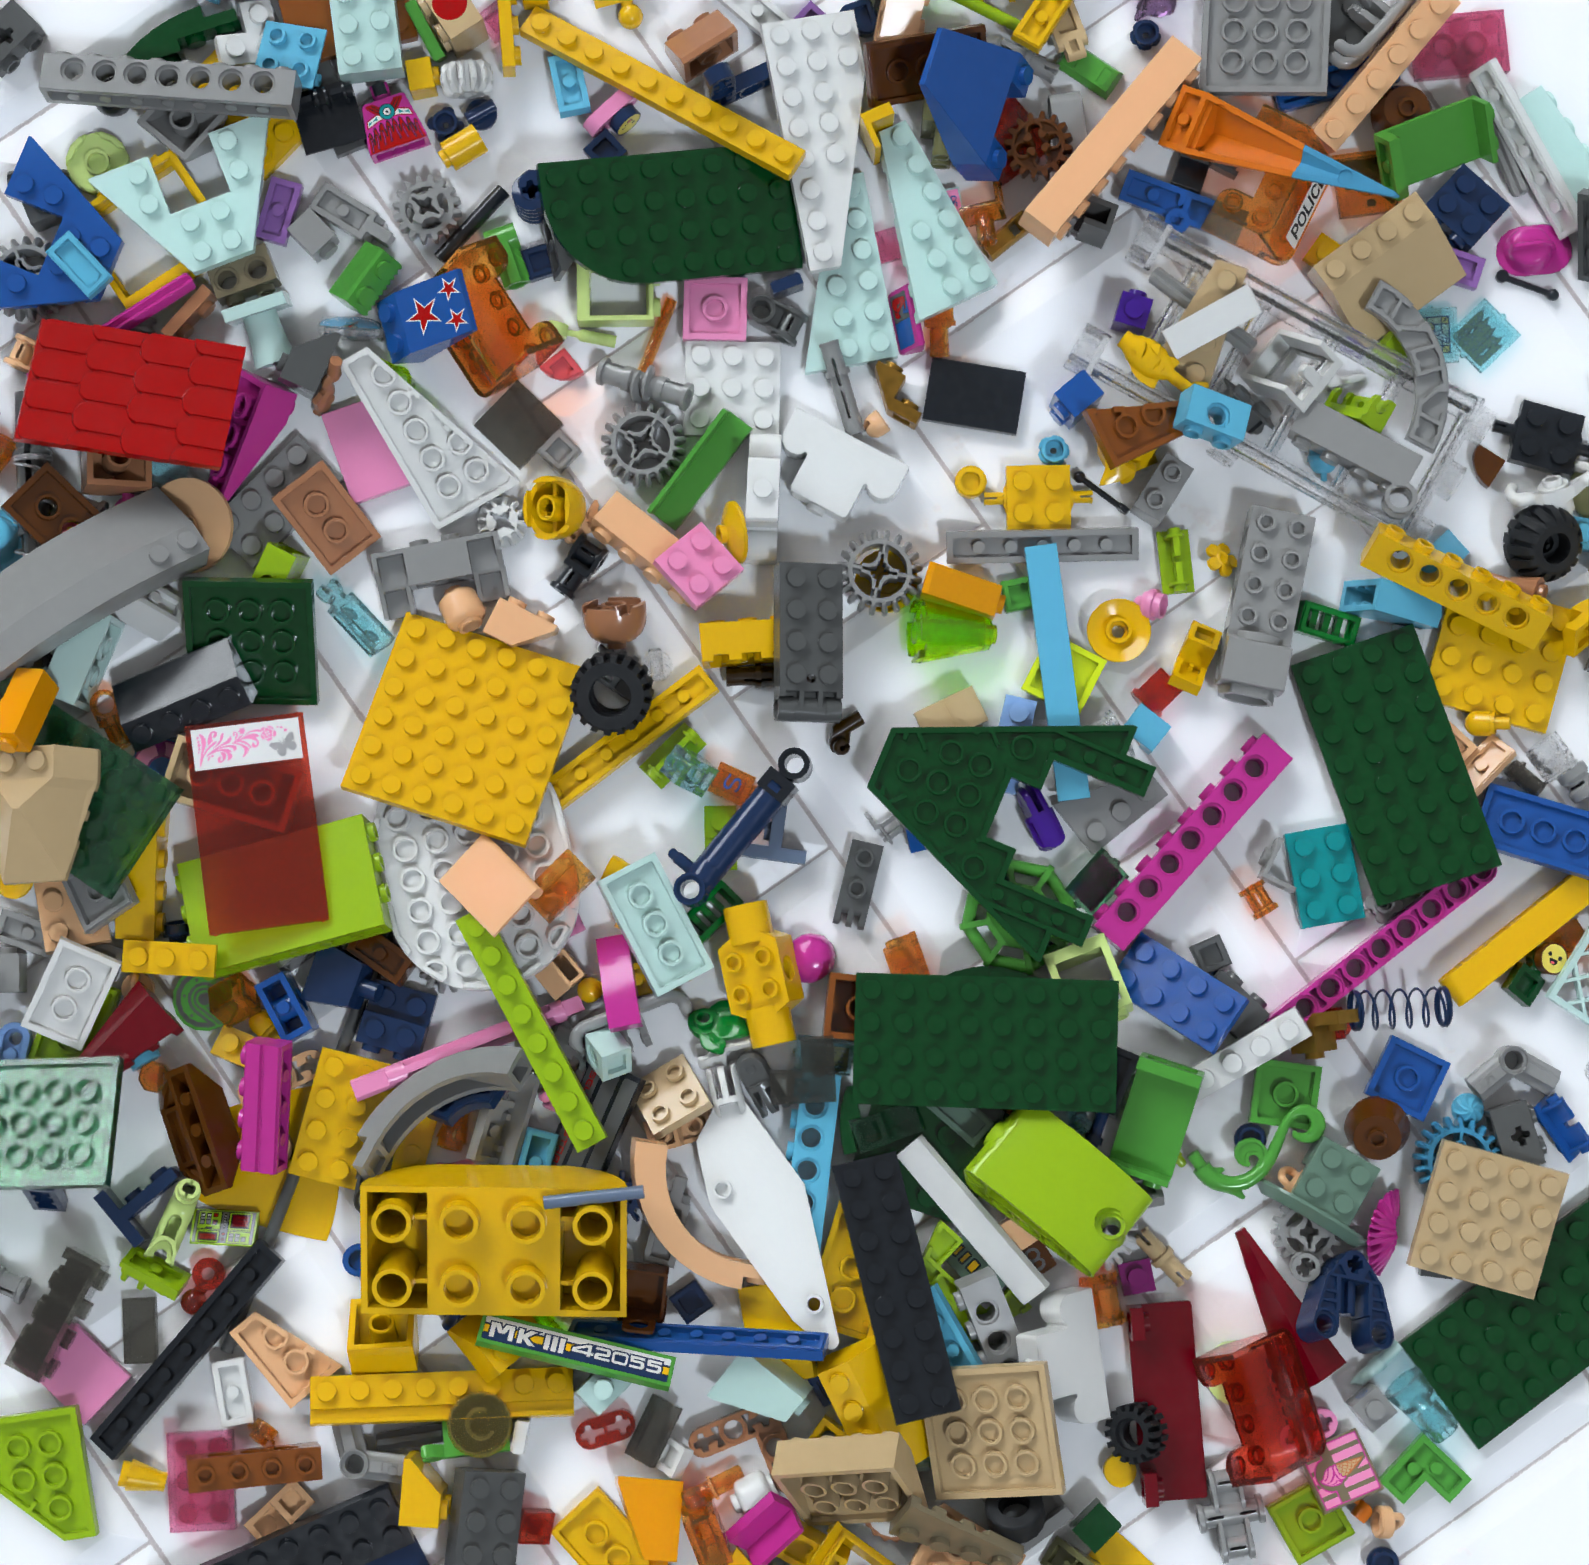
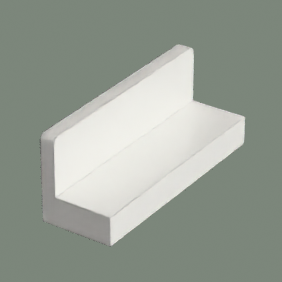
(153, 614)

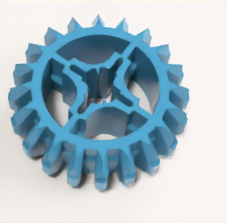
(1458, 1130)

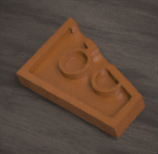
(1132, 431)

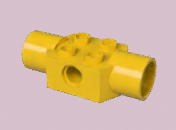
(760, 974)

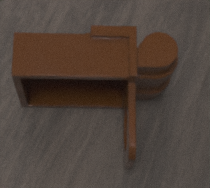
(645, 1296)

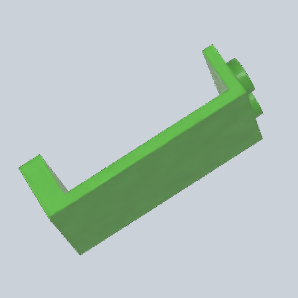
(1436, 143)
(1156, 1119)

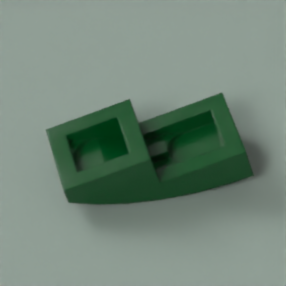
(848, 1112)

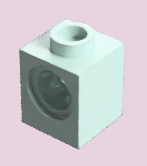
(608, 1053)

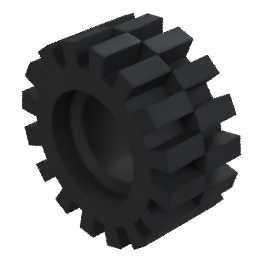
(1151, 1429)

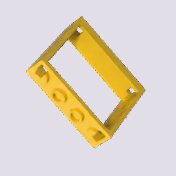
(163, 165)

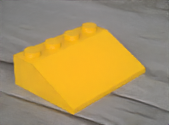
(861, 1398)

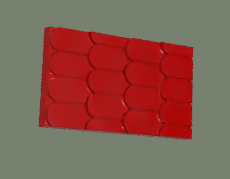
(130, 394)

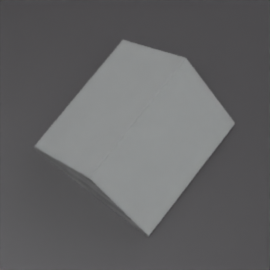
(182, 131)

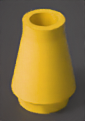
(141, 1477)

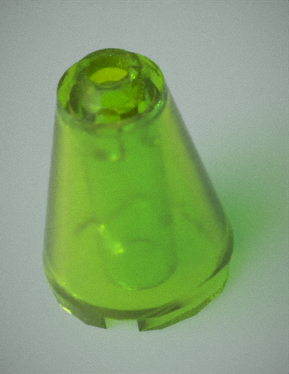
(946, 632)

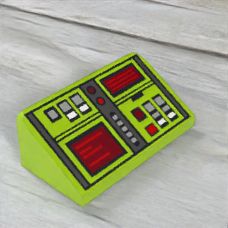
(225, 1227)

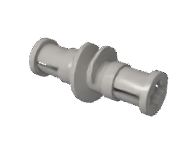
(644, 384)

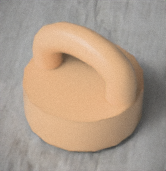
(129, 982)
(1288, 1185)
(1385, 1521)

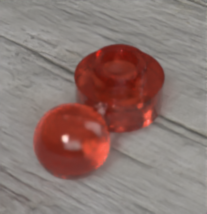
(195, 1298)

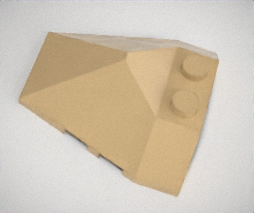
(43, 810)

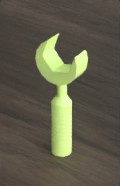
(585, 335)

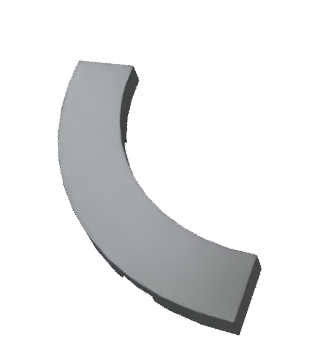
(1425, 360)

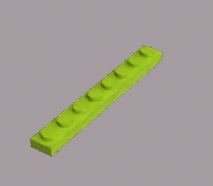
(534, 1034)

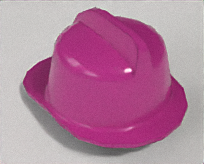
(1533, 251)

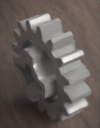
(421, 221)
(1293, 1231)

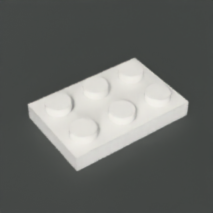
(71, 993)

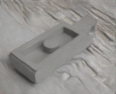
(350, 216)
(654, 1250)

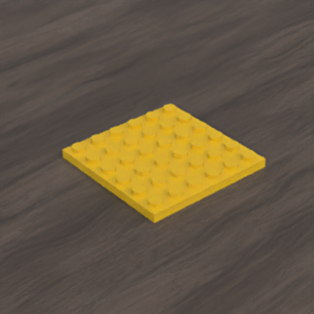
(463, 730)

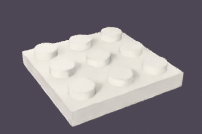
(736, 378)

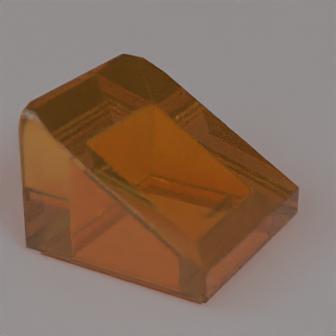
(1568, 935)

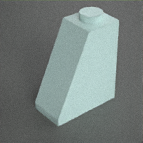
(762, 1387)

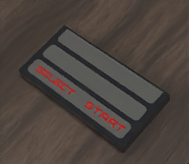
(614, 1105)

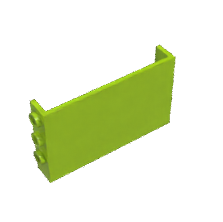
(353, 894)

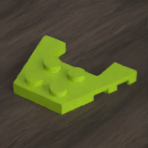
(939, 1248)

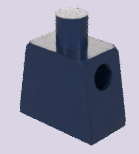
(340, 980)

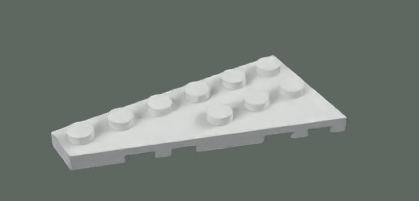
(434, 454)

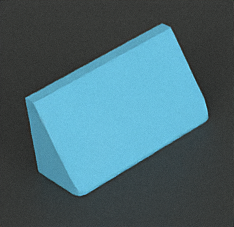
(538, 1147)

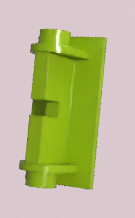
(1175, 561)
(683, 736)

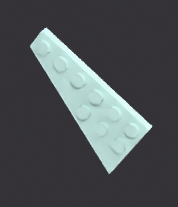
(932, 238)
(853, 299)

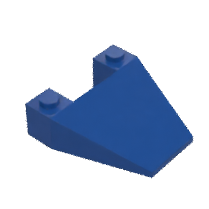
(966, 94)

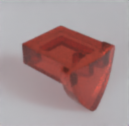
(1156, 692)

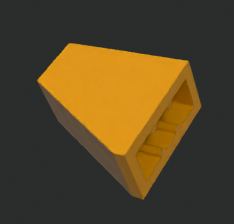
(962, 591)
(653, 1516)

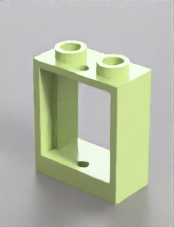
(584, 307)
(1091, 949)

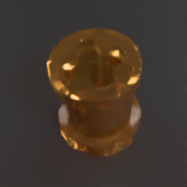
(1258, 910)

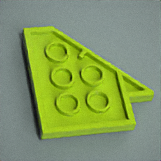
(48, 1470)

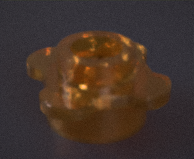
(262, 1432)

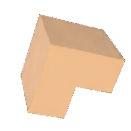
(561, 975)

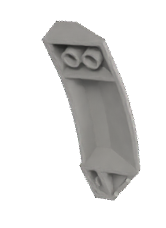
(93, 574)

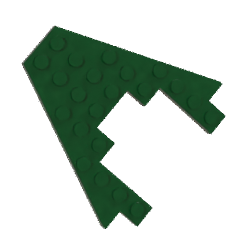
(950, 786)

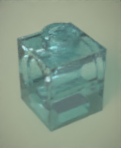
(689, 770)

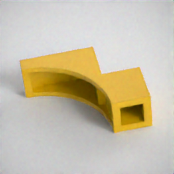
(169, 958)

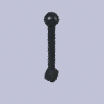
(1502, 276)
(1080, 477)

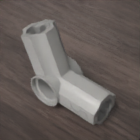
(1529, 1070)
(377, 1464)

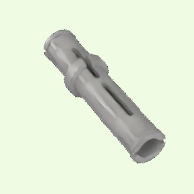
(830, 351)

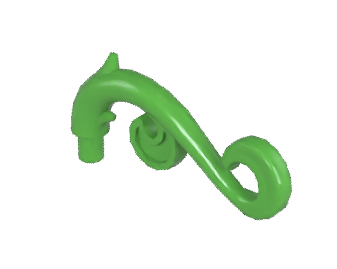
(1215, 1180)

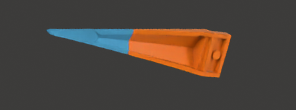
(1225, 135)

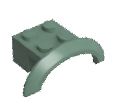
(1328, 1189)

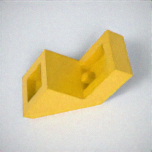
(1194, 658)

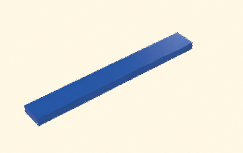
(711, 1339)

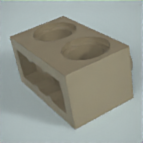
(246, 285)

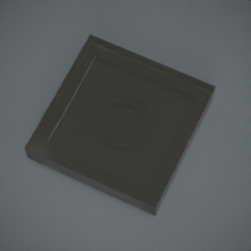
(518, 425)

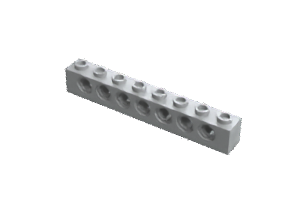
(184, 96)

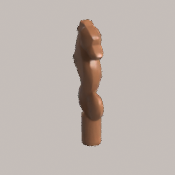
(325, 397)

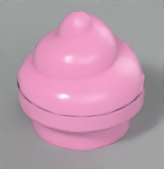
(1152, 604)

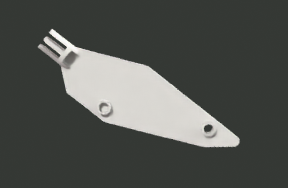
(763, 1205)

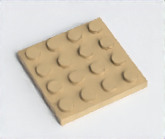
(1487, 1219)
(1001, 1437)

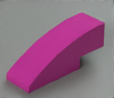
(618, 983)

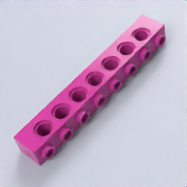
(1272, 762)

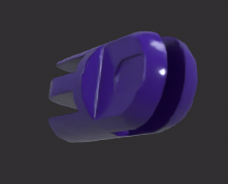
(1040, 819)

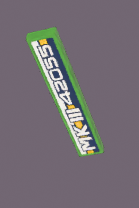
(576, 1351)

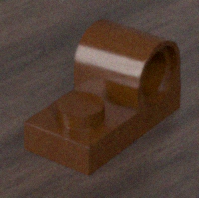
(383, 957)

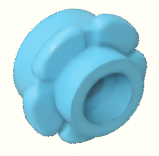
(1047, 444)

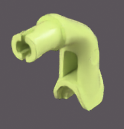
(175, 1220)

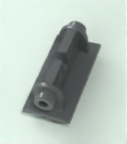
(1259, 412)

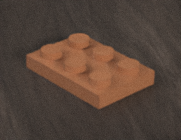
(326, 517)

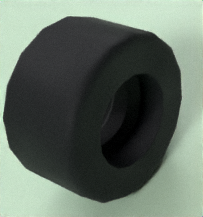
(1020, 1528)

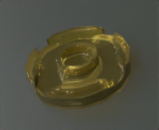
(479, 1424)

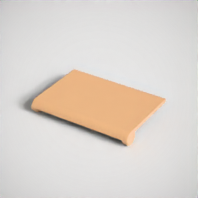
(489, 884)

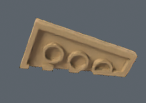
(1219, 282)

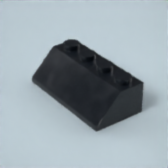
(183, 694)

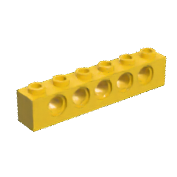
(1465, 600)

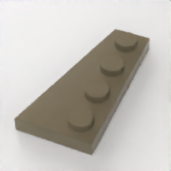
(960, 1537)

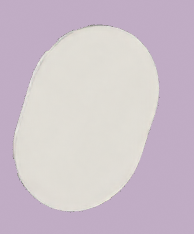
(424, 912)

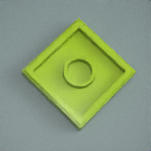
(1304, 1526)

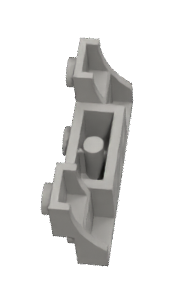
(437, 564)

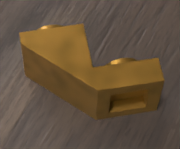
(890, 383)
(1323, 1032)

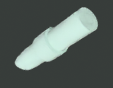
(1377, 1364)

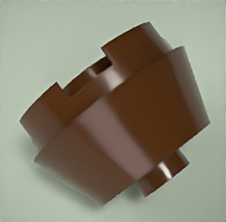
(1399, 105)
(1377, 1127)

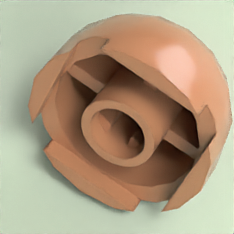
(615, 621)

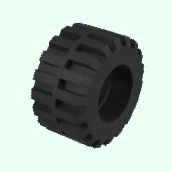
(593, 711)

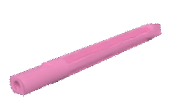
(495, 1035)

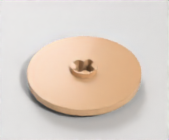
(207, 510)

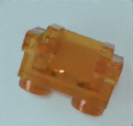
(1105, 1298)

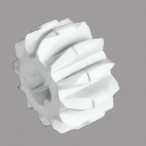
(466, 79)

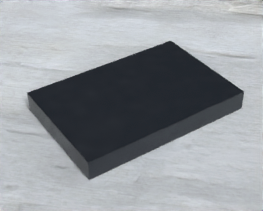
(974, 396)

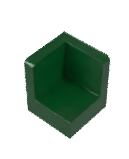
(1095, 1525)

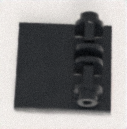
(329, 118)

